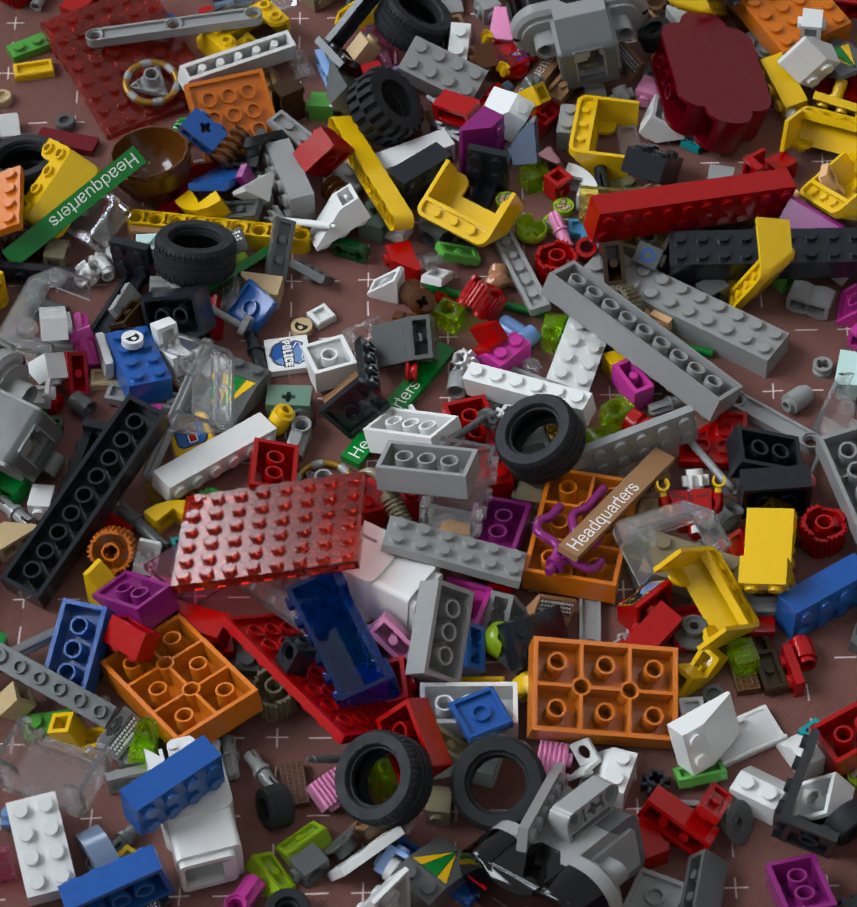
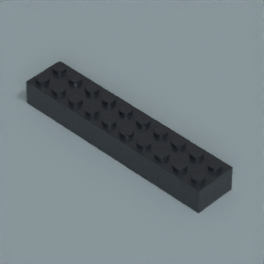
(733, 252)
(85, 501)

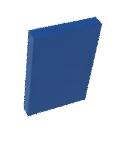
(215, 180)

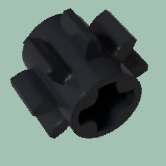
(652, 779)

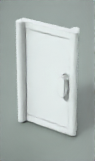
(757, 734)

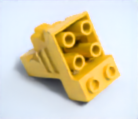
(768, 551)

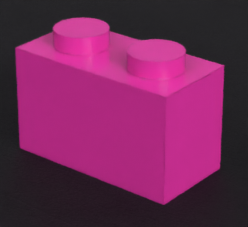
(632, 383)

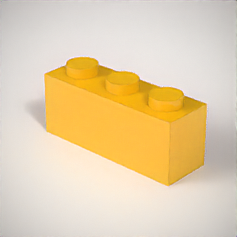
(782, 87)

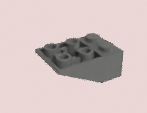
(406, 340)

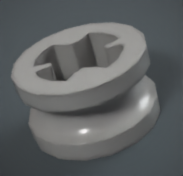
(822, 362)

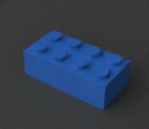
(140, 370)
(818, 598)
(78, 642)
(172, 786)
(124, 882)

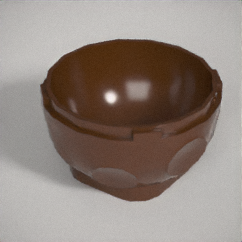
(166, 163)

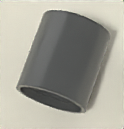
(82, 404)

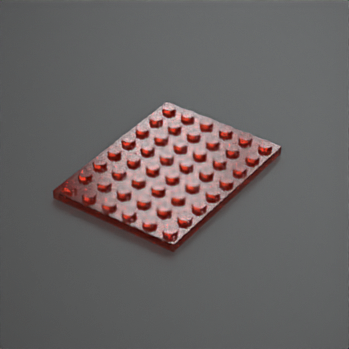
(100, 70)
(271, 532)

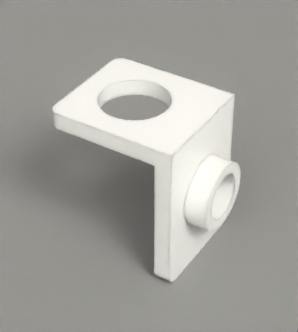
(586, 764)

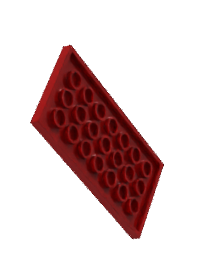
(262, 638)

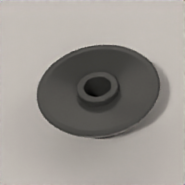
(687, 636)
(737, 822)
(342, 844)

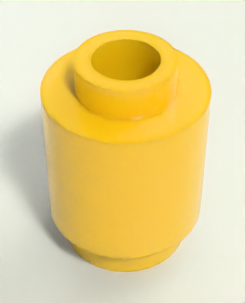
(282, 417)

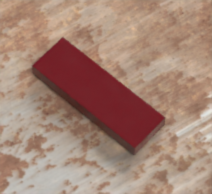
(79, 143)

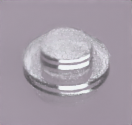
(531, 365)

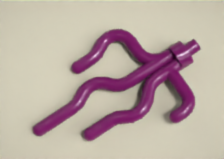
(556, 561)

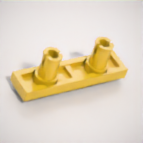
(835, 99)

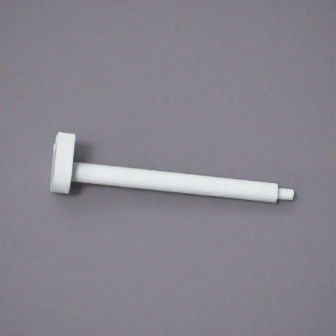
(299, 222)

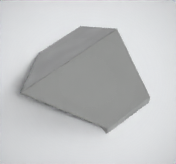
(503, 608)

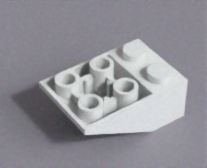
(344, 210)

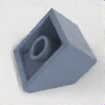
(526, 144)

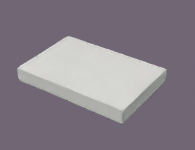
(365, 853)

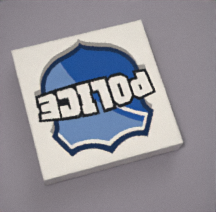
(285, 355)

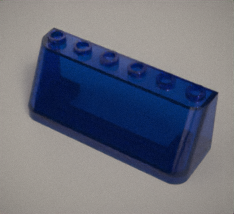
(341, 641)

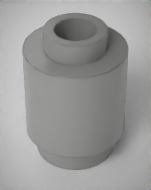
(797, 399)

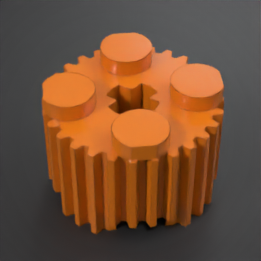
(121, 539)

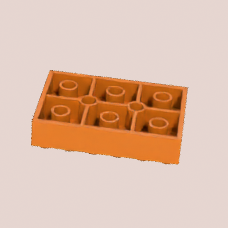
(776, 21)
(574, 491)
(184, 686)
(601, 692)

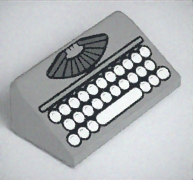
(119, 733)

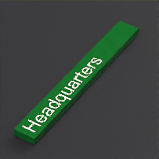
(74, 206)
(407, 393)

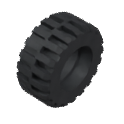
(385, 106)

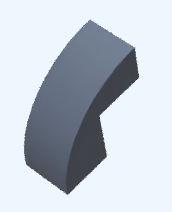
(96, 846)

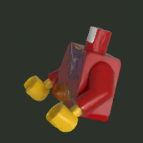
(512, 62)
(702, 497)

